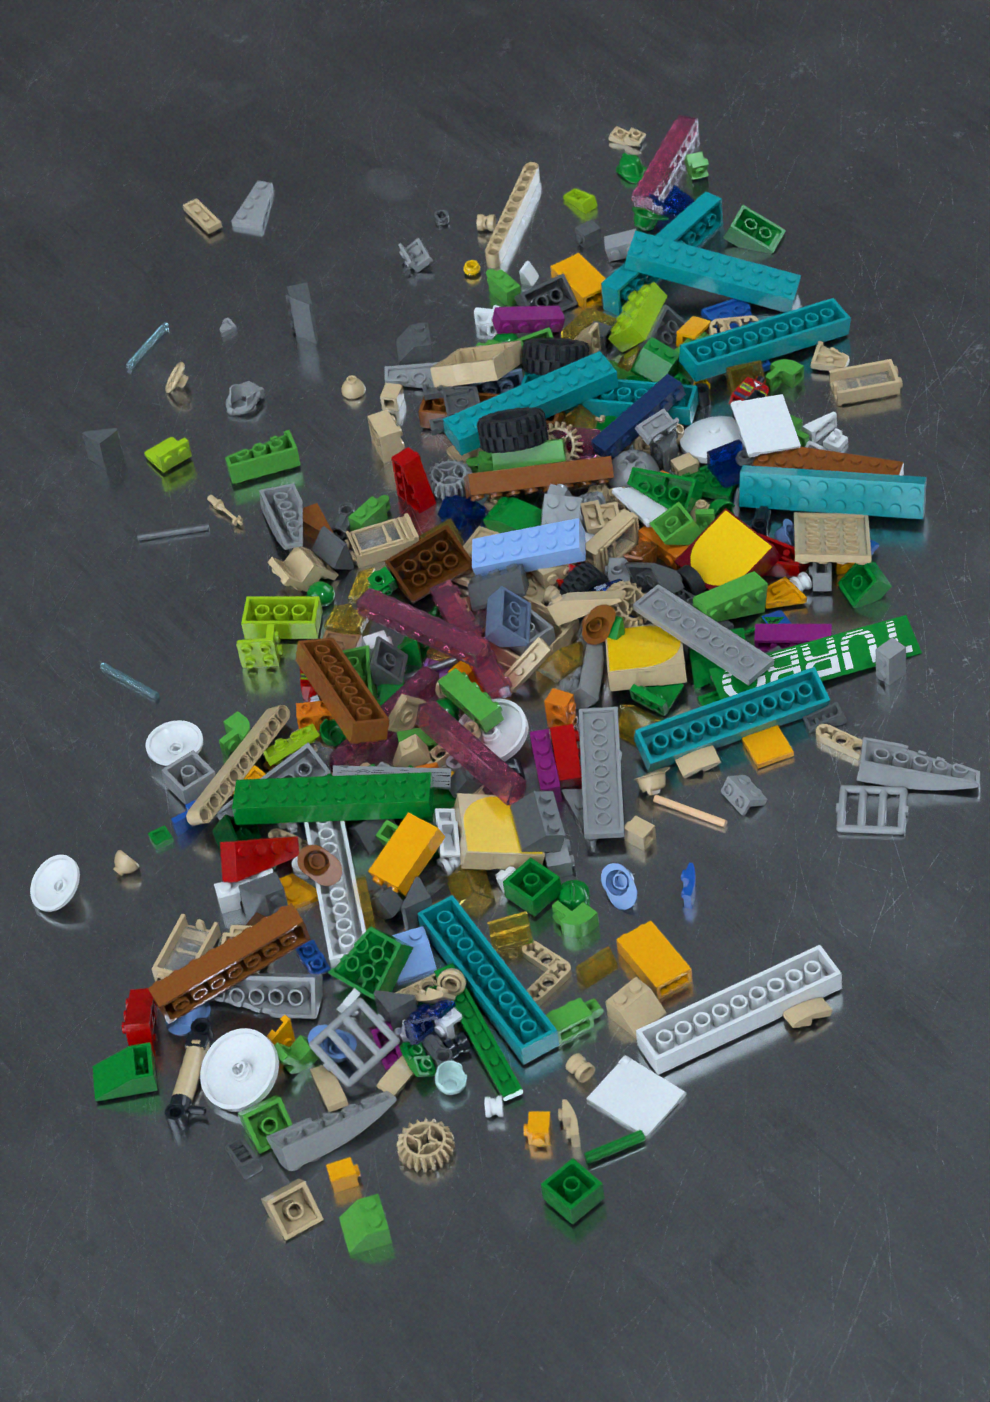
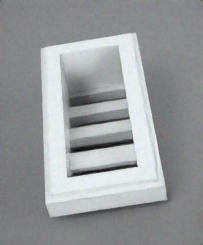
(819, 428)

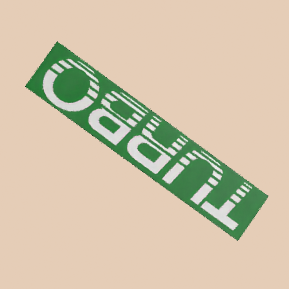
(830, 655)

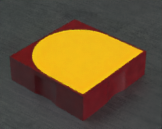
(728, 551)

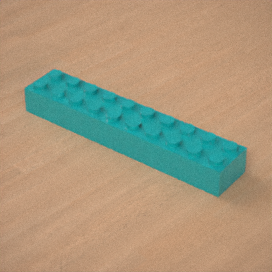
(689, 227)
(712, 272)
(764, 339)
(550, 392)
(628, 392)
(832, 491)
(731, 718)
(489, 980)

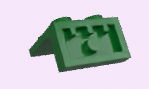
(656, 697)

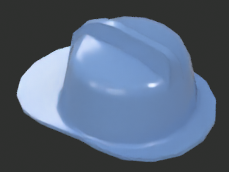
(785, 533)
(619, 886)
(183, 1024)
(330, 1047)

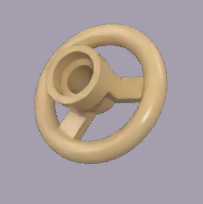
(176, 378)

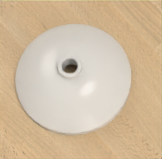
(173, 741)
(55, 883)

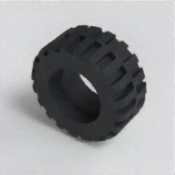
(549, 354)
(512, 430)

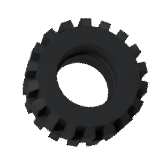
(583, 579)

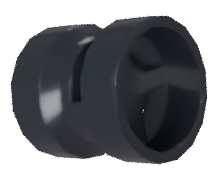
(458, 1044)

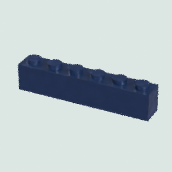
(622, 430)

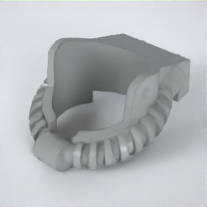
(247, 389)

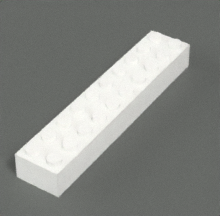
(339, 902)
(737, 1009)

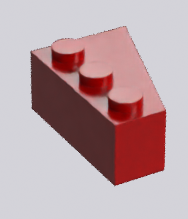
(412, 481)
(786, 565)
(566, 755)
(140, 1018)

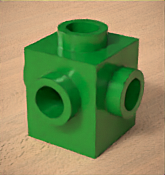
(382, 581)

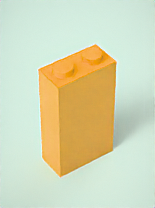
(582, 279)
(406, 854)
(654, 959)

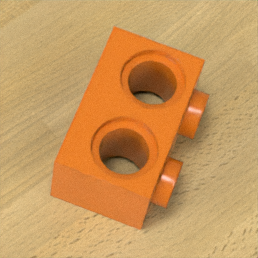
(560, 708)
(312, 712)

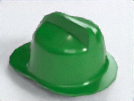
(631, 168)
(646, 219)
(573, 894)

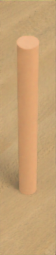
(690, 811)

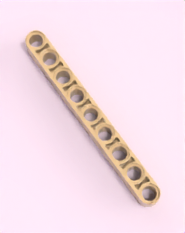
(512, 215)
(238, 765)

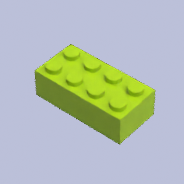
(637, 316)
(293, 616)

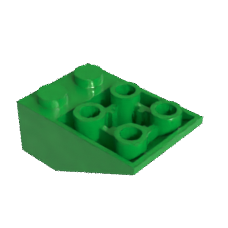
(126, 1073)

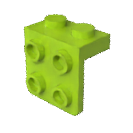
(169, 453)
(261, 652)

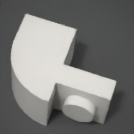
(483, 317)

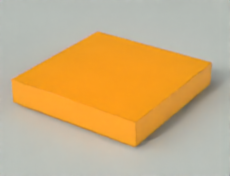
(767, 746)

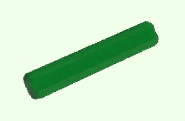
(614, 1146)

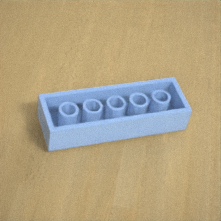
(533, 547)

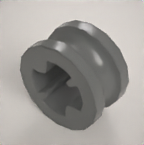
(441, 213)

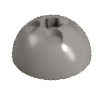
(625, 461)

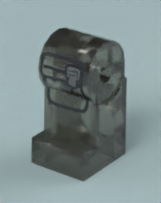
(434, 879)

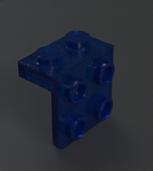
(675, 202)
(723, 463)
(461, 510)
(420, 1021)

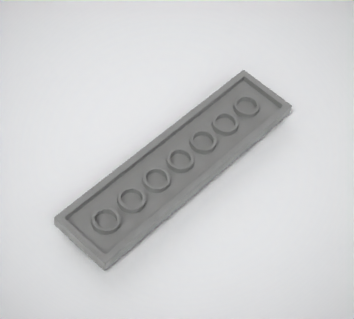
(703, 634)
(601, 773)

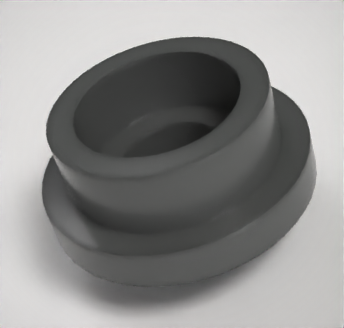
(743, 459)

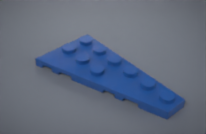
(730, 309)

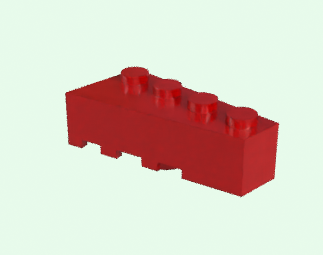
(252, 856)

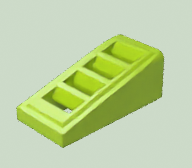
(581, 200)

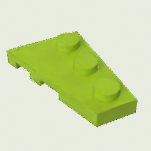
(284, 747)

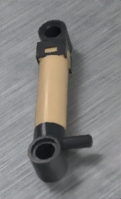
(196, 1048)

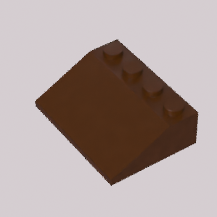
(429, 563)

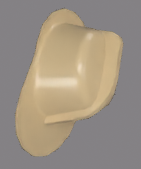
(653, 781)

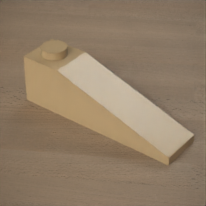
(578, 604)

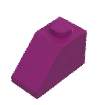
(380, 1040)

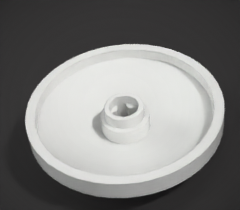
(708, 435)
(509, 734)
(239, 1069)

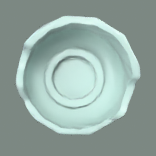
(450, 1078)

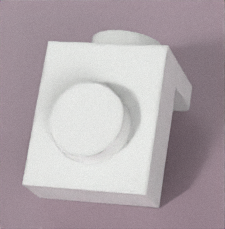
(444, 1025)

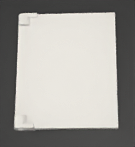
(765, 425)
(639, 504)
(636, 1096)

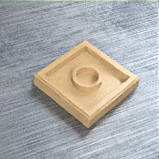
(404, 713)

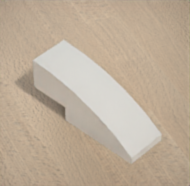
(446, 822)

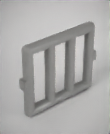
(863, 791)
(363, 1068)

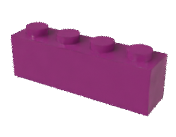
(527, 319)
(788, 635)
(545, 762)

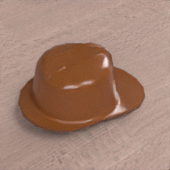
(598, 624)
(319, 865)

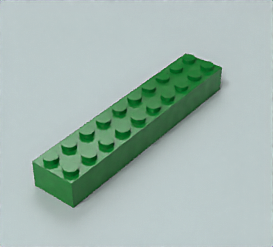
(333, 798)

